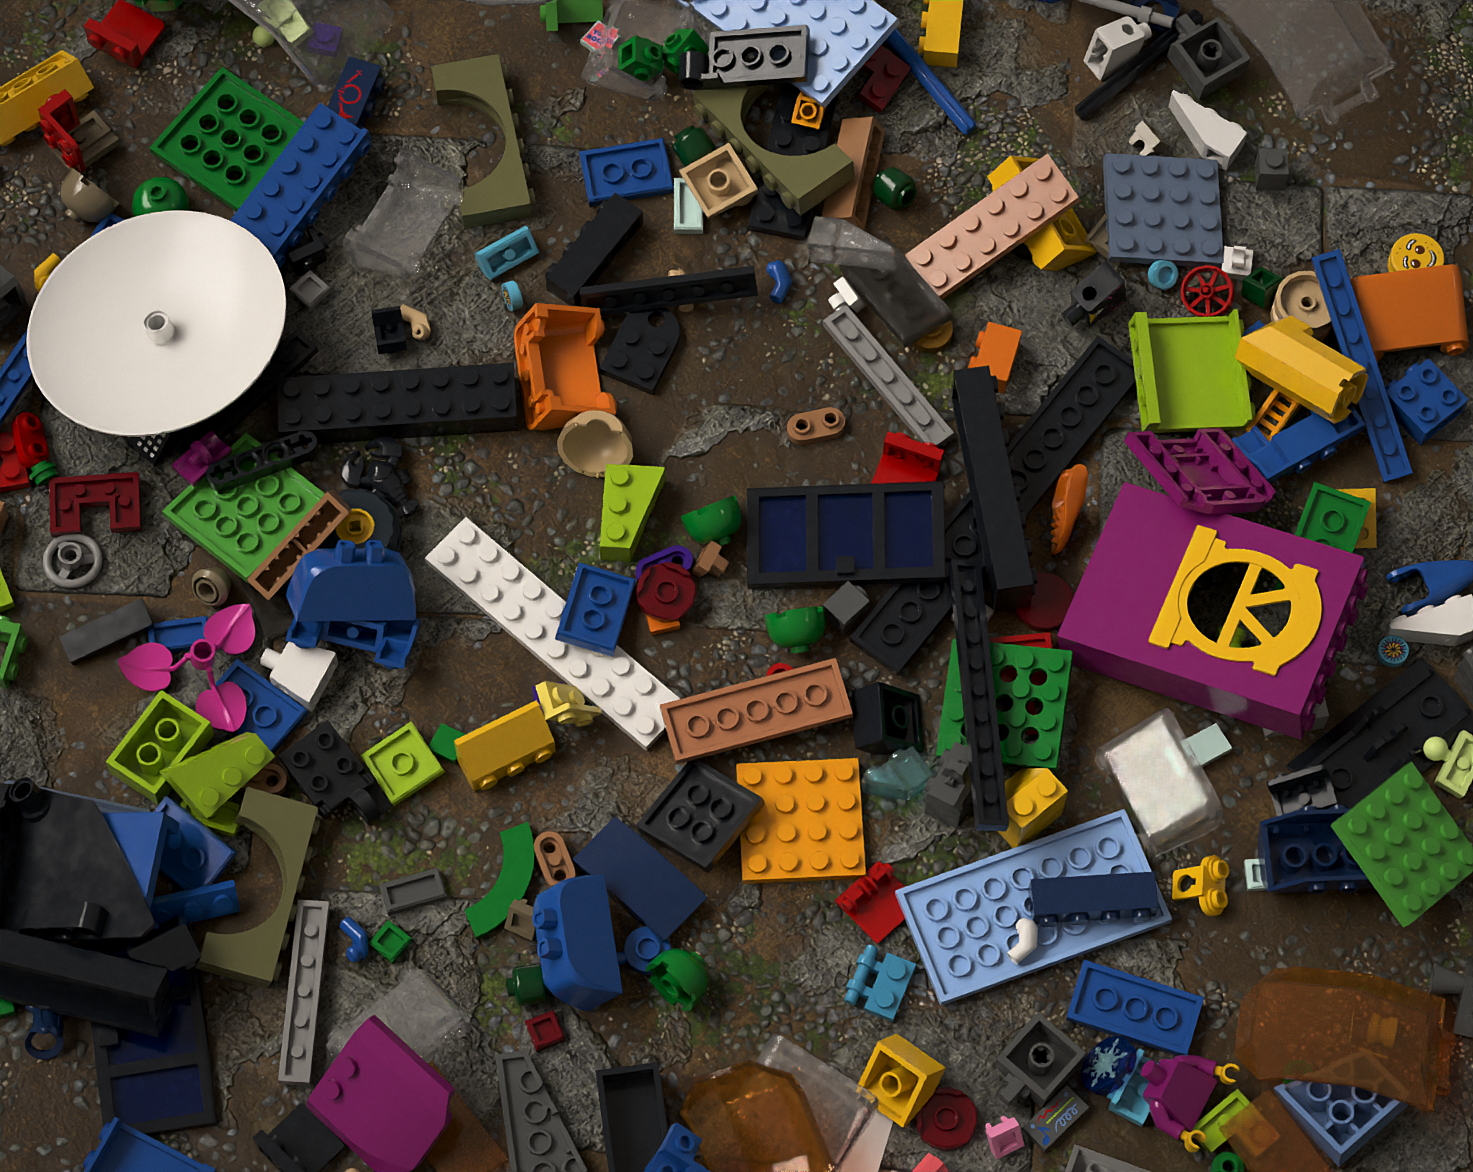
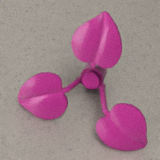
(229, 629)

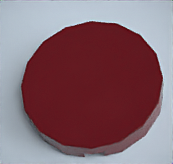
(666, 592)
(1048, 604)
(947, 1119)

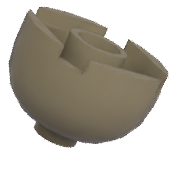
(85, 199)

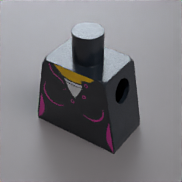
(1096, 296)

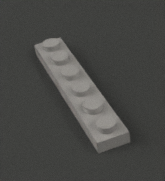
(887, 377)
(304, 993)

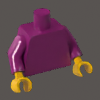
(1179, 1093)

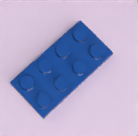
(1134, 1008)

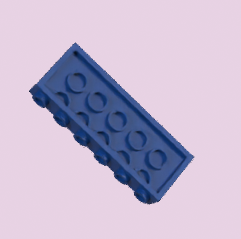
(302, 181)

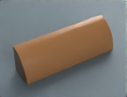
(862, 142)
(301, 540)

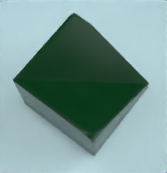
(1261, 287)

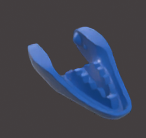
(1442, 579)

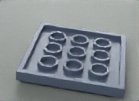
(1162, 210)

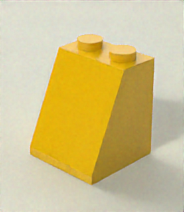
(1033, 803)

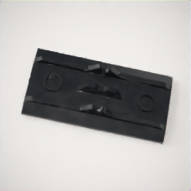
(1388, 733)

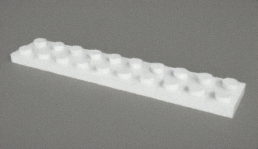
(532, 617)

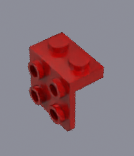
(125, 33)
(57, 120)
(908, 460)

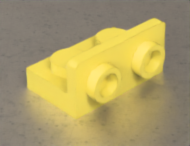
(565, 704)

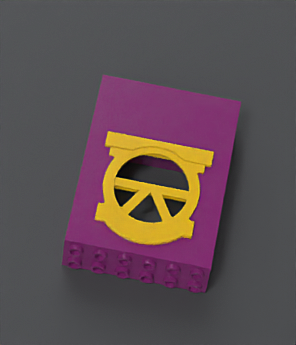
(1137, 627)

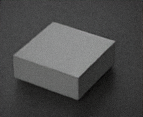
(310, 290)

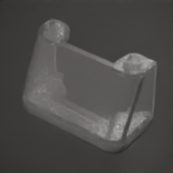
(629, 18)
(404, 218)
(1162, 783)
(416, 1012)
(838, 1103)

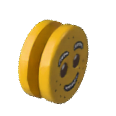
(1415, 252)

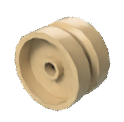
(1302, 298)

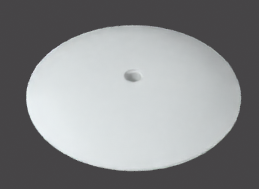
(156, 323)

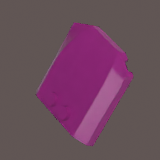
(1203, 471)
(383, 1100)

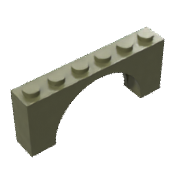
(481, 85)
(797, 179)
(287, 831)

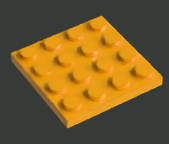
(807, 823)

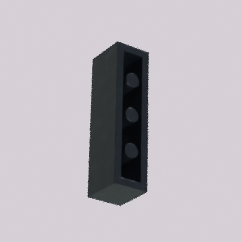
(594, 249)

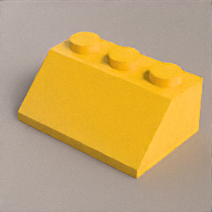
(505, 746)

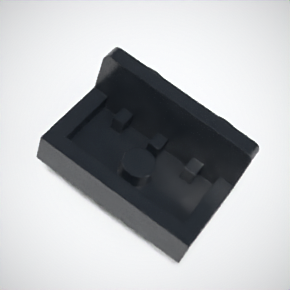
(1303, 788)

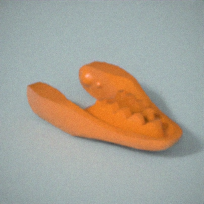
(1066, 504)

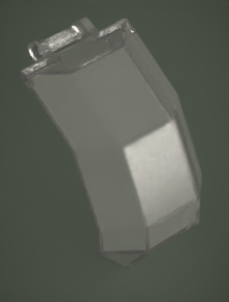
(1314, 50)

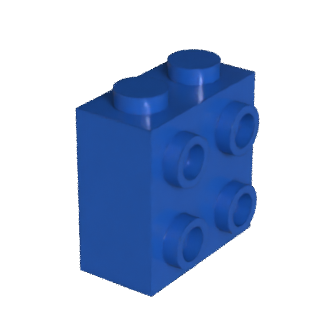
(1425, 401)

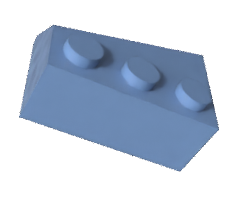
(1337, 1115)

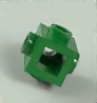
(680, 42)
(640, 58)

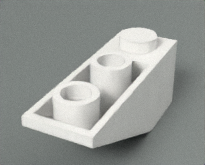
(1208, 131)
(1439, 625)

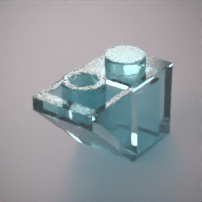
(899, 777)

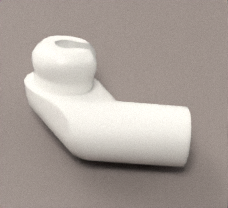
(1027, 940)

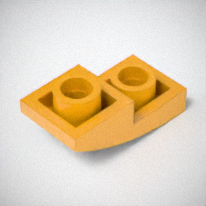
(807, 112)

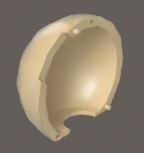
(594, 441)

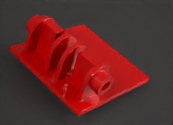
(873, 902)

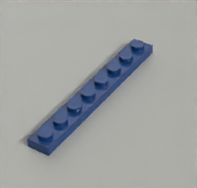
(1355, 345)

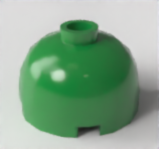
(159, 195)
(714, 522)
(796, 628)
(679, 977)

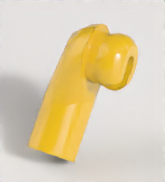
(44, 270)

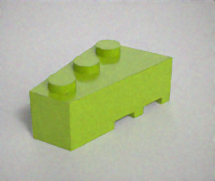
(627, 504)
(217, 774)

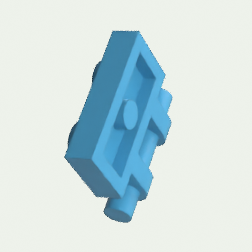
(889, 987)

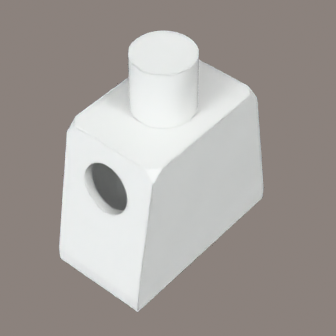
(1115, 46)
(301, 672)

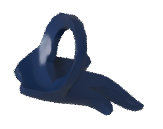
(44, 1023)

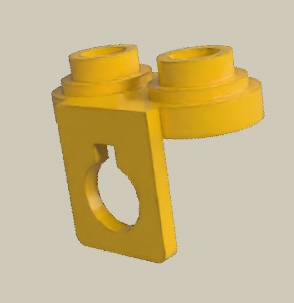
(1209, 884)

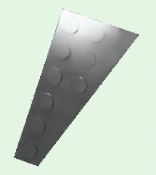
(532, 1124)

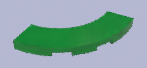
(512, 882)

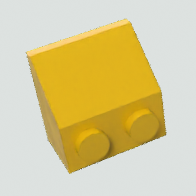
(901, 1078)

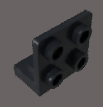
(299, 1143)

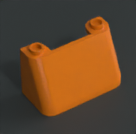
(1413, 309)
(559, 364)

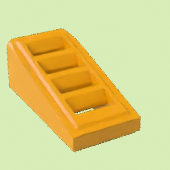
(1266, 409)

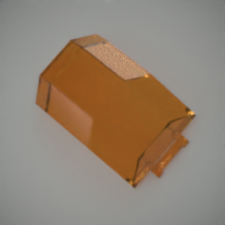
(1346, 1034)
(755, 1121)

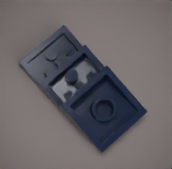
(640, 878)

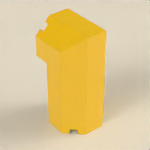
(1303, 367)

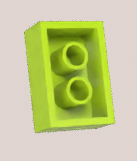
(159, 739)

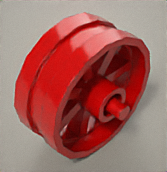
(1207, 291)

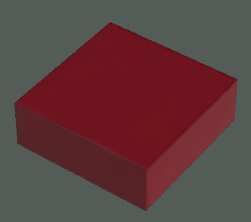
(545, 1031)

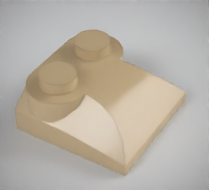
(719, 181)

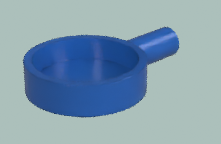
(641, 949)

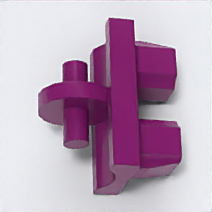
(197, 459)

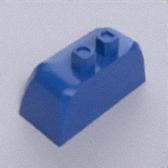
(352, 585)
(577, 942)

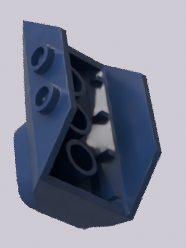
(1306, 854)

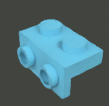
(1128, 1099)

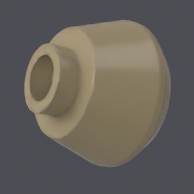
(211, 586)

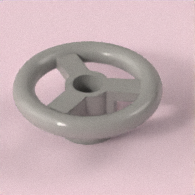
(66, 549)

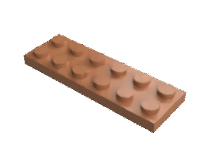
(993, 227)
(756, 711)

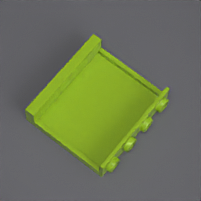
(1190, 373)

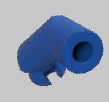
(783, 280)
(359, 947)

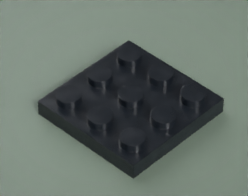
(700, 814)

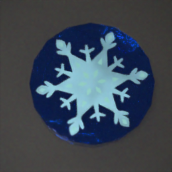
(1108, 1065)

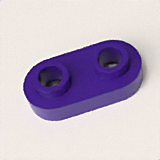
(667, 555)

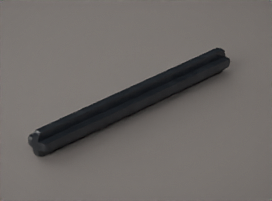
(1131, 70)

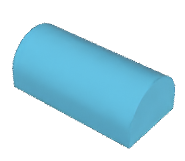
(506, 253)

